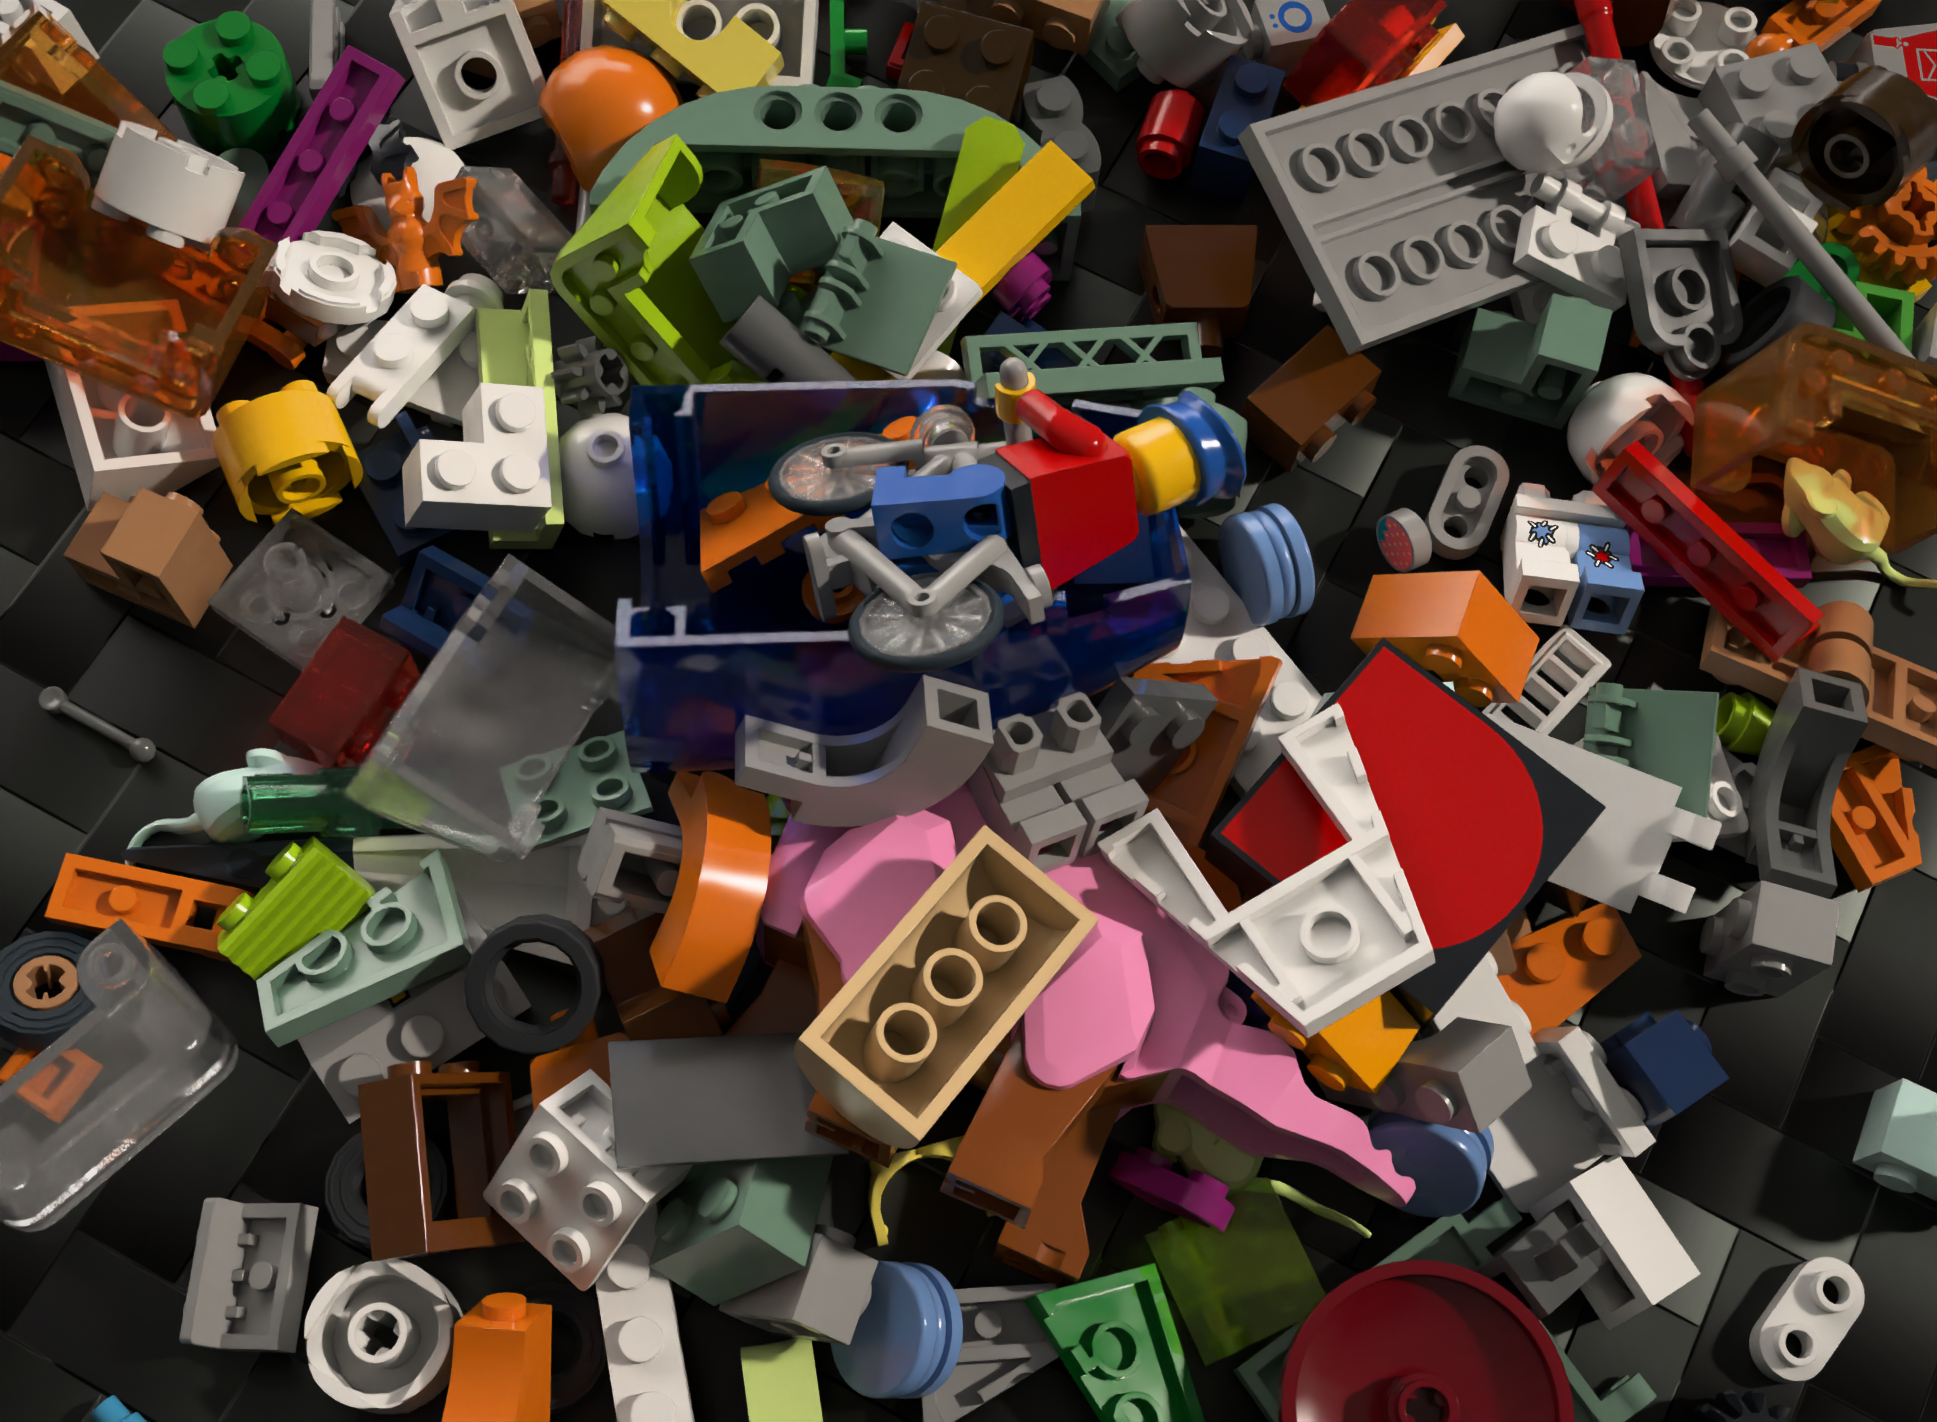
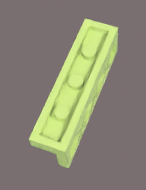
(517, 350)

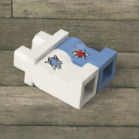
(1569, 556)

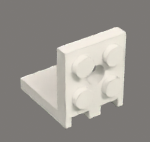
(445, 35)

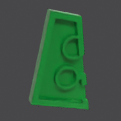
(1121, 1346)

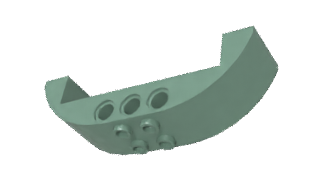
(867, 130)

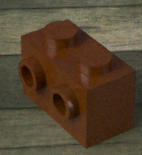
(1309, 400)

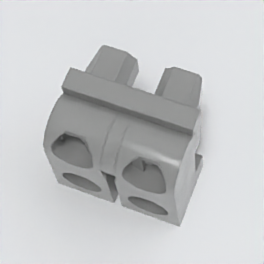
(1054, 784)

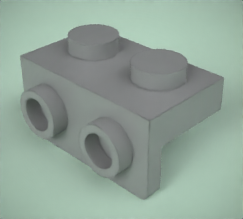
(248, 1276)

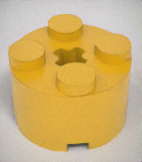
(285, 452)

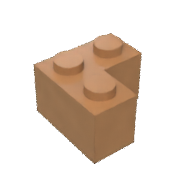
(151, 553)

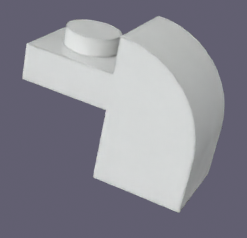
(1754, 243)

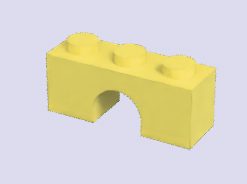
(719, 64)

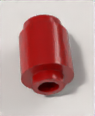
(1169, 133)

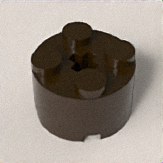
(1866, 139)

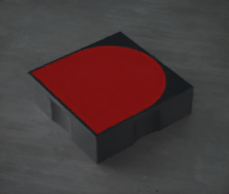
(1463, 804)

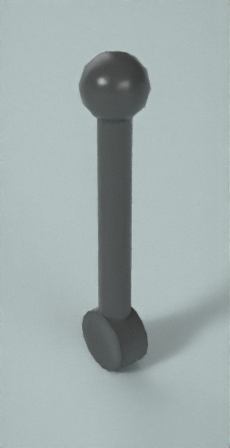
(55, 701)

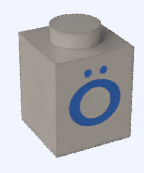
(1284, 31)

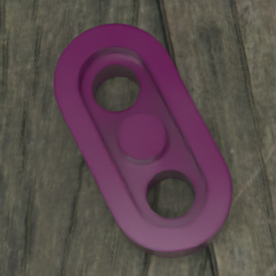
(1024, 288)
(1151, 1179)

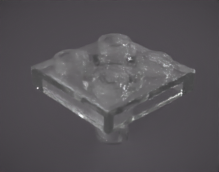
(287, 578)

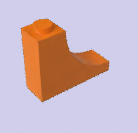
(501, 1362)

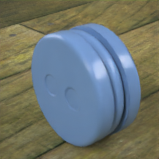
(1267, 563)
(1442, 1160)
(904, 1336)

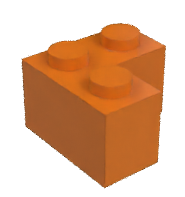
(1452, 627)

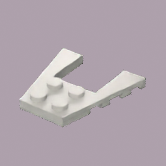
(1321, 935)

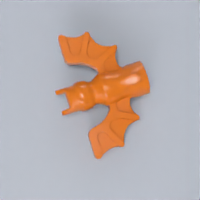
(411, 241)

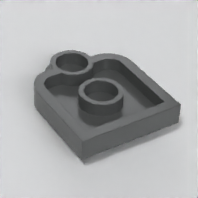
(1682, 295)
(1152, 725)

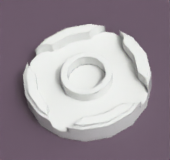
(329, 290)

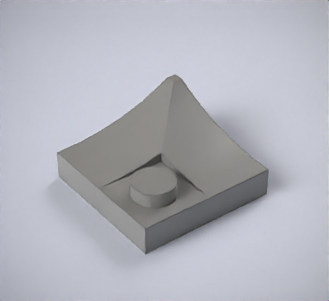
(1677, 145)

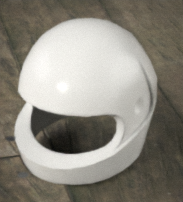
(1542, 122)

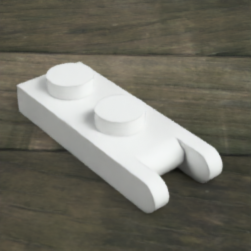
(404, 354)

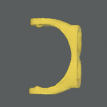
(881, 1175)

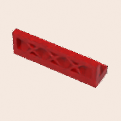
(1707, 552)

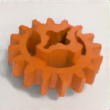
(1898, 231)

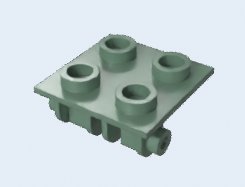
(877, 299)
(1658, 734)
(590, 778)

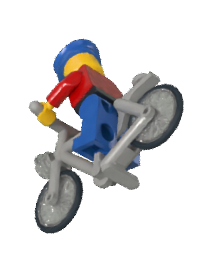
(988, 517)

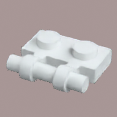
(1566, 254)

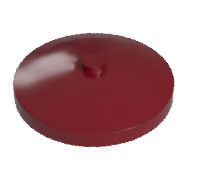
(1422, 1349)

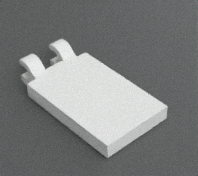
(1630, 837)

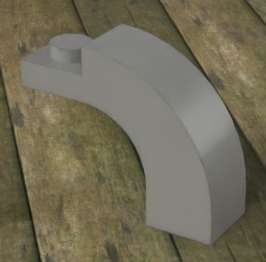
(871, 774)

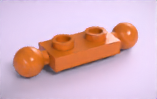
(1810, 22)

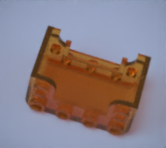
(115, 299)
(1835, 408)

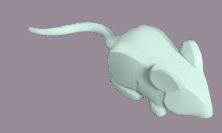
(218, 800)

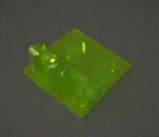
(1241, 1281)

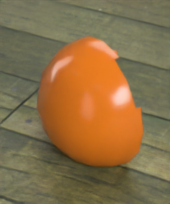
(603, 101)

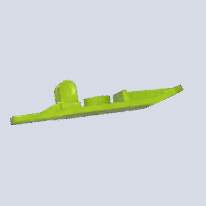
(985, 163)

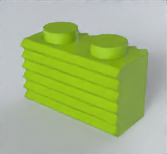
(304, 897)

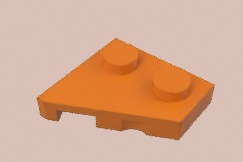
(1874, 819)

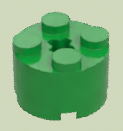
(232, 84)

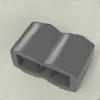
(1055, 113)

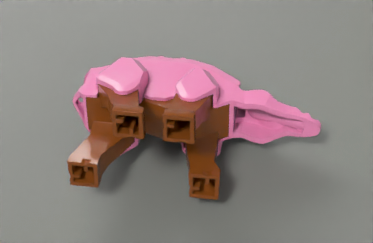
(1117, 1028)

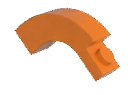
(717, 885)

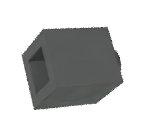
(1544, 1263)

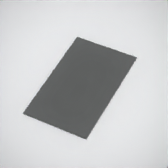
(711, 1101)

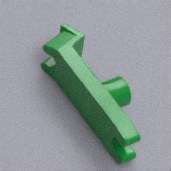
(843, 43)

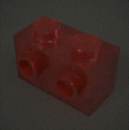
(345, 696)

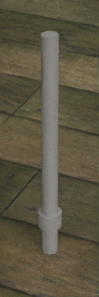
(1737, 164)

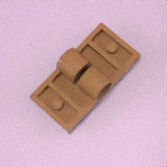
(1895, 691)

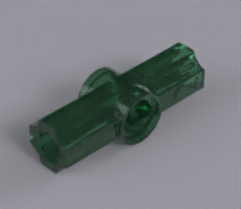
(306, 805)

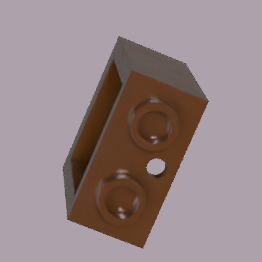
(397, 1158)

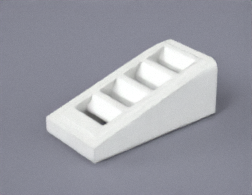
(1568, 662)

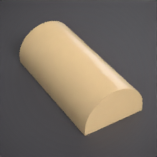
(941, 991)

